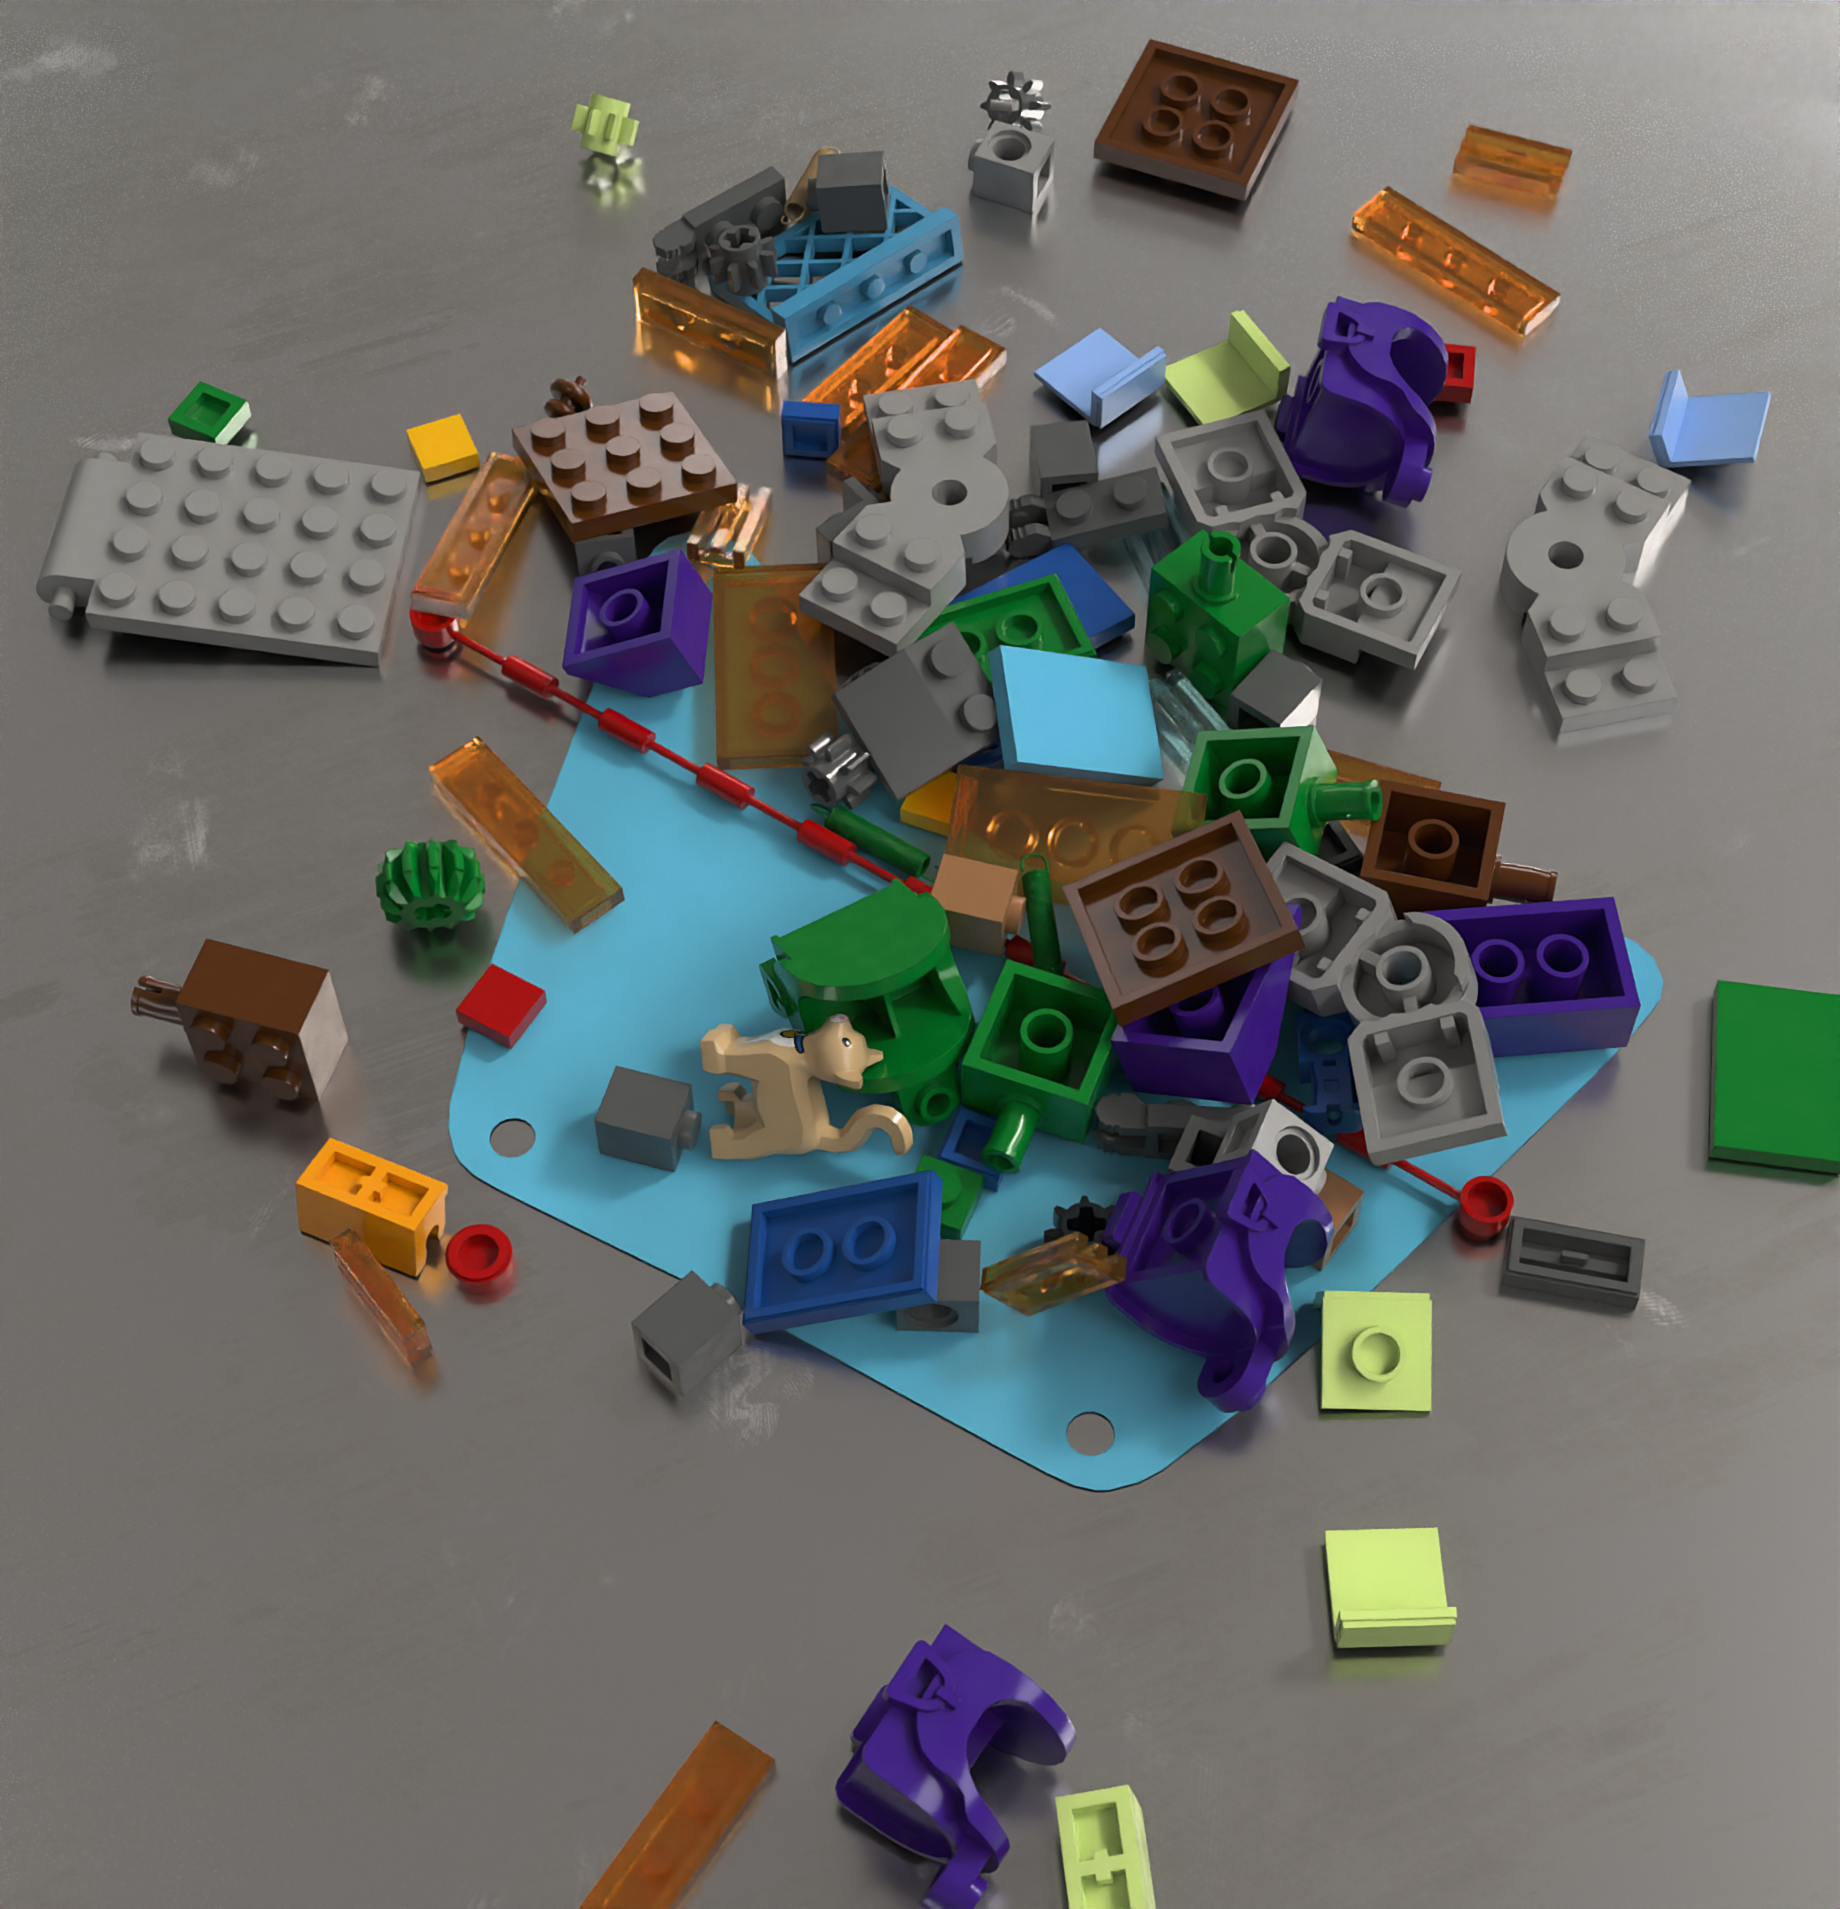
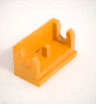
(377, 1198)

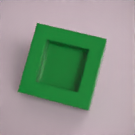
(209, 415)
(959, 1195)

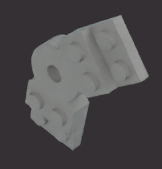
(947, 504)
(1565, 566)
(1342, 592)
(1417, 1046)

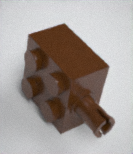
(1442, 853)
(253, 1019)

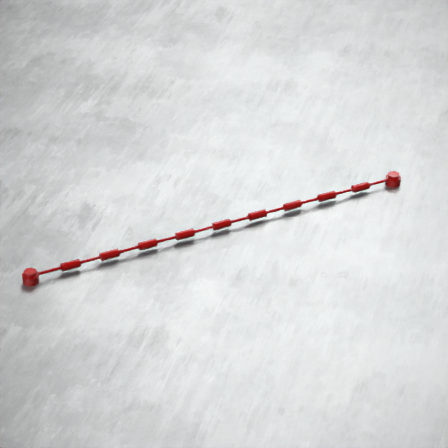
(1482, 1203)

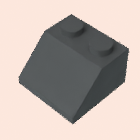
(921, 712)

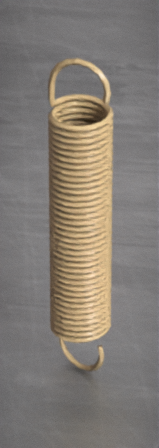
(797, 205)

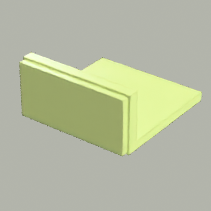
(1232, 375)
(1375, 1350)
(1387, 1588)

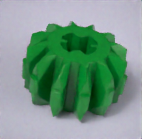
(430, 884)

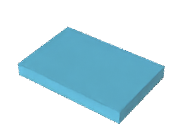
(1075, 716)

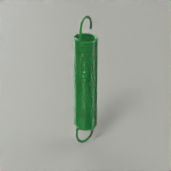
(876, 841)
(1042, 918)

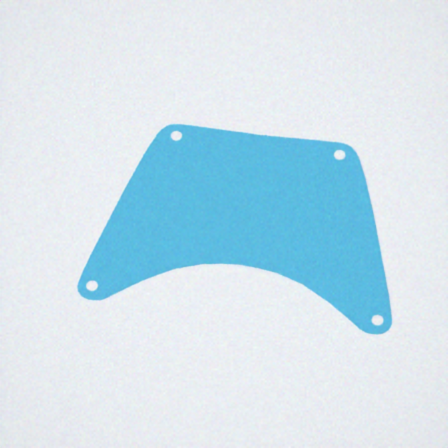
(686, 954)

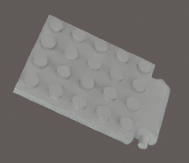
(233, 548)

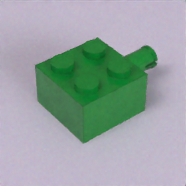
(1213, 614)
(1279, 784)
(1038, 1061)

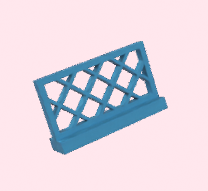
(852, 285)

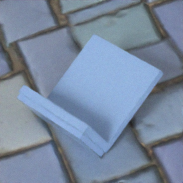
(1103, 377)
(1706, 427)

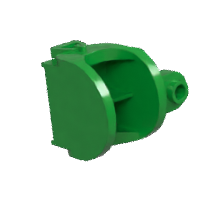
(897, 982)

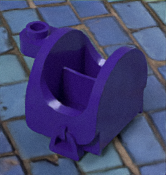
(1365, 402)
(1211, 1265)
(918, 1752)

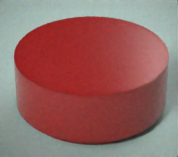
(480, 1259)

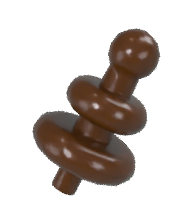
(569, 398)

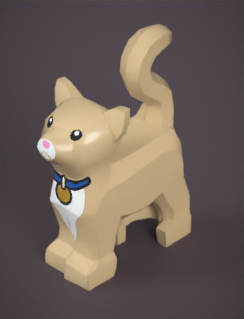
(787, 1097)

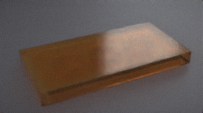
(770, 667)
(1065, 819)

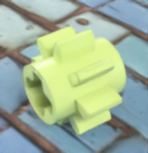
(604, 124)

